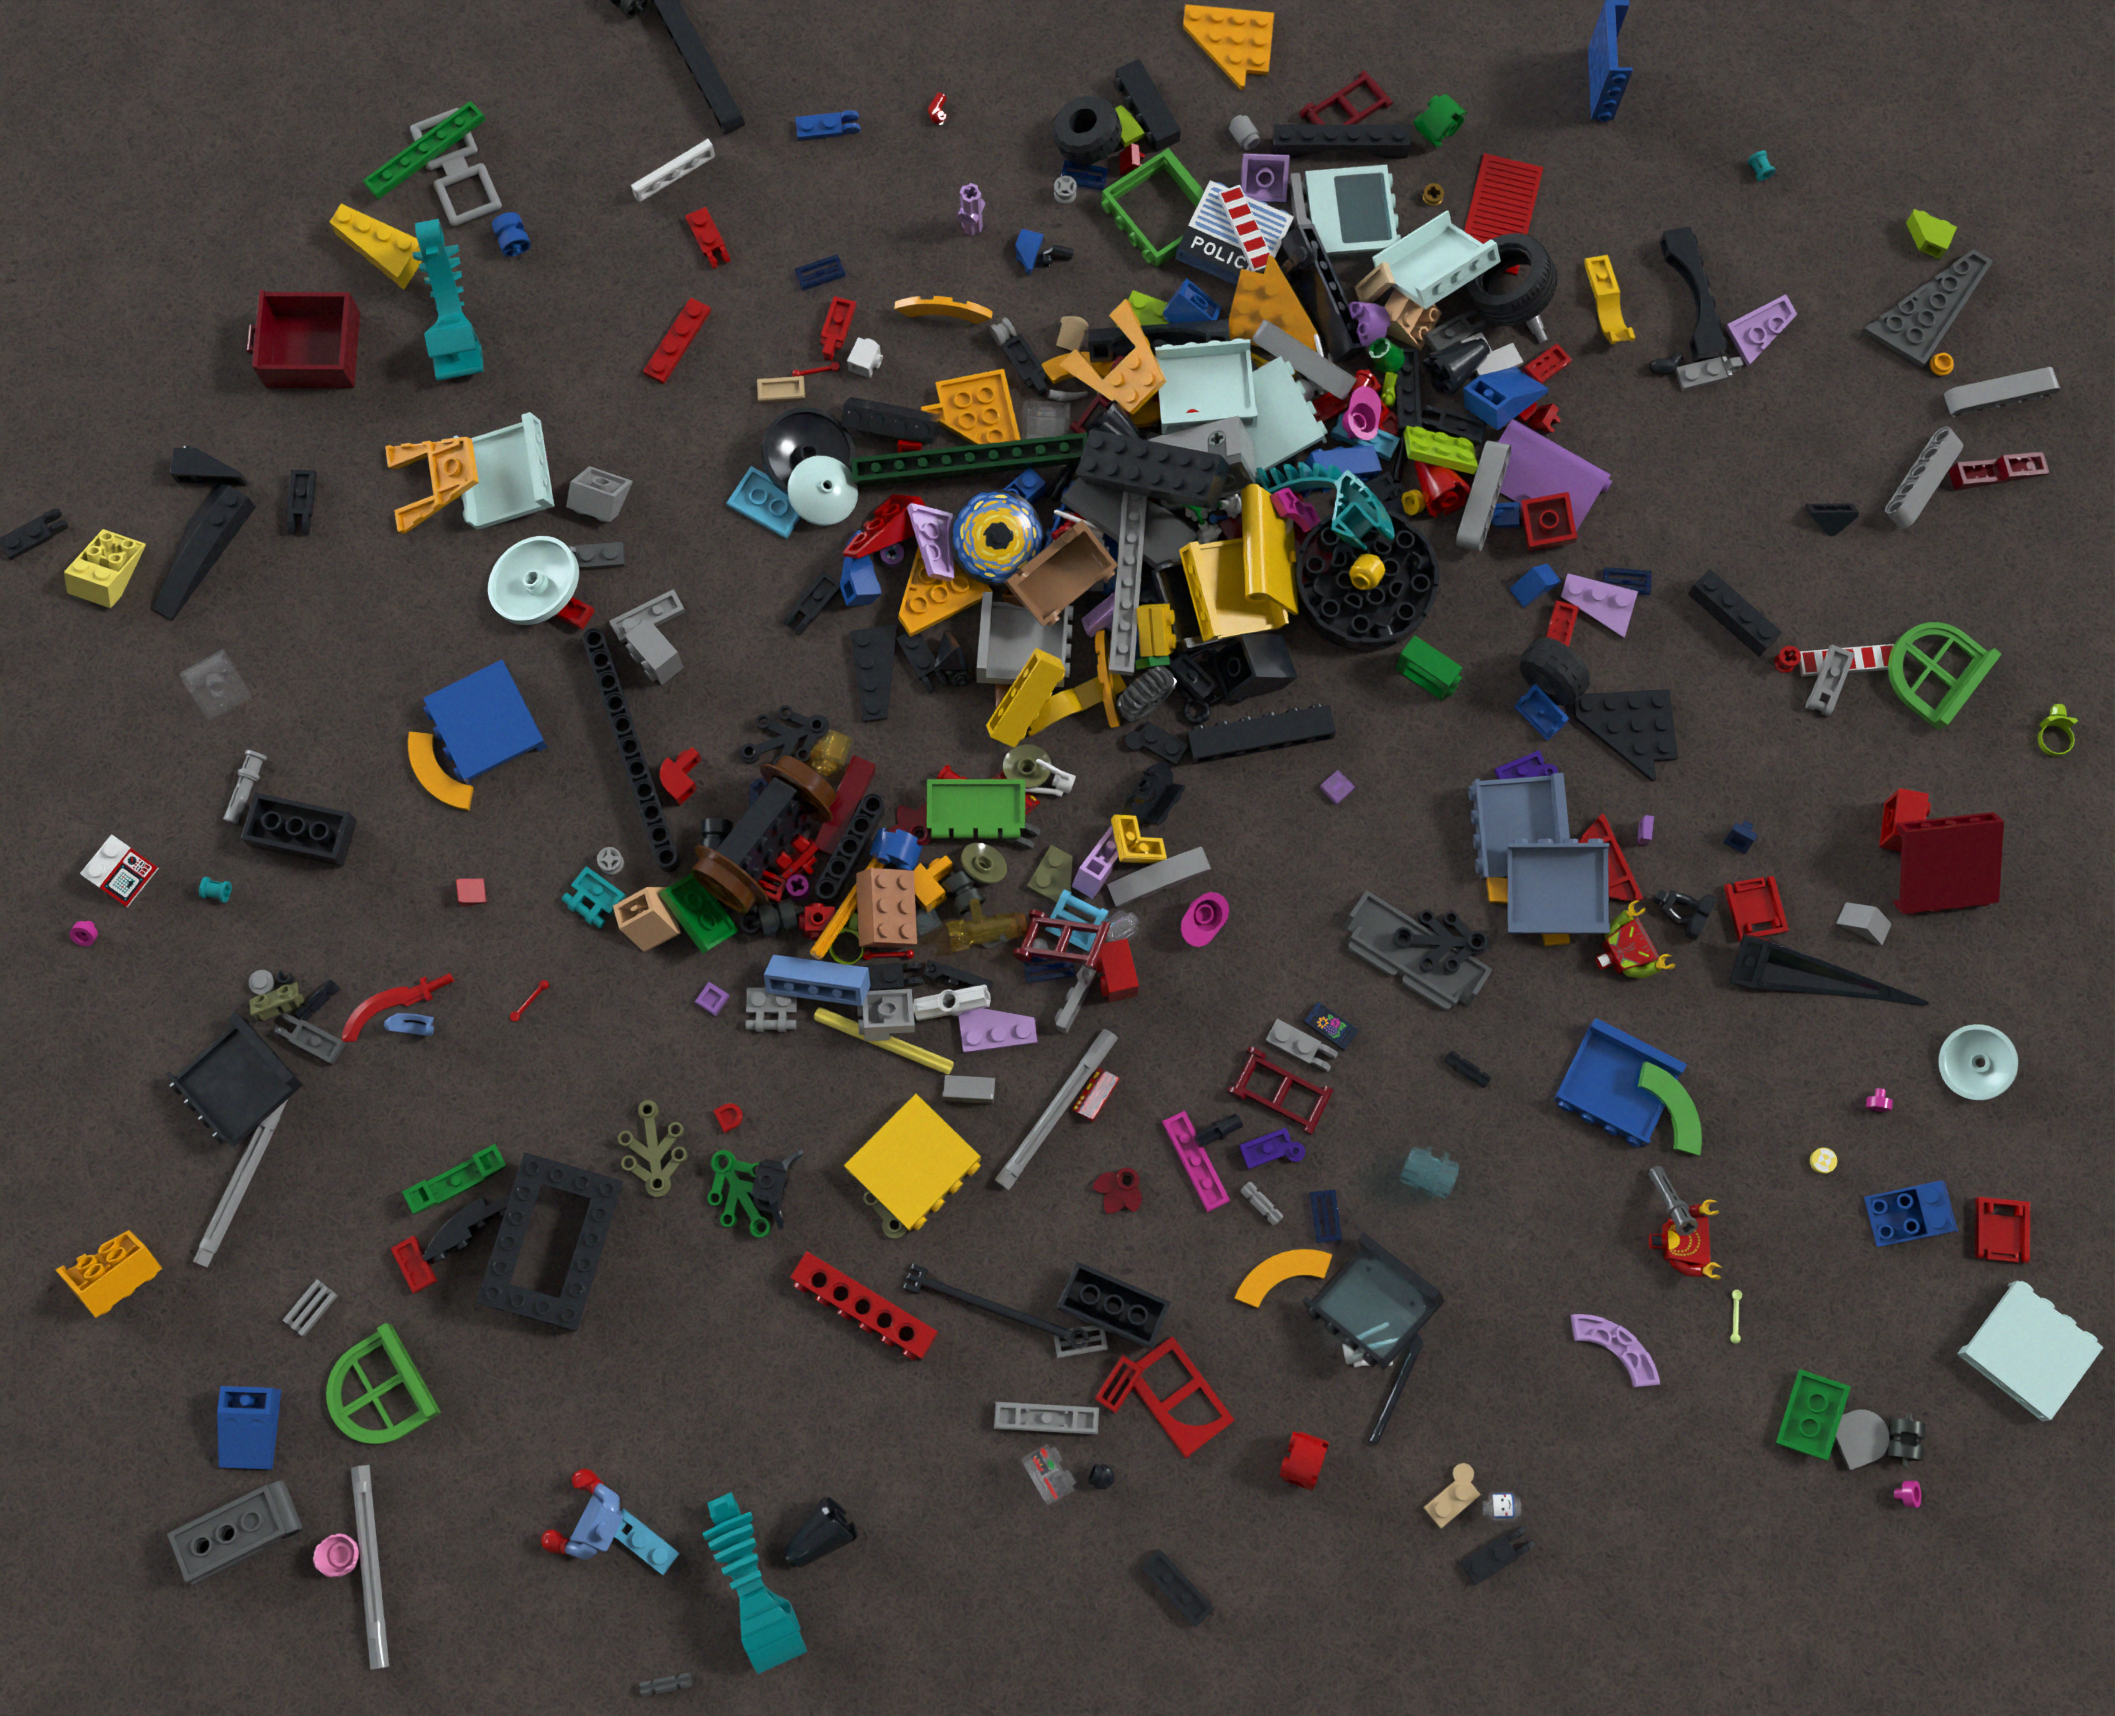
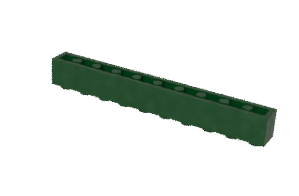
(968, 460)

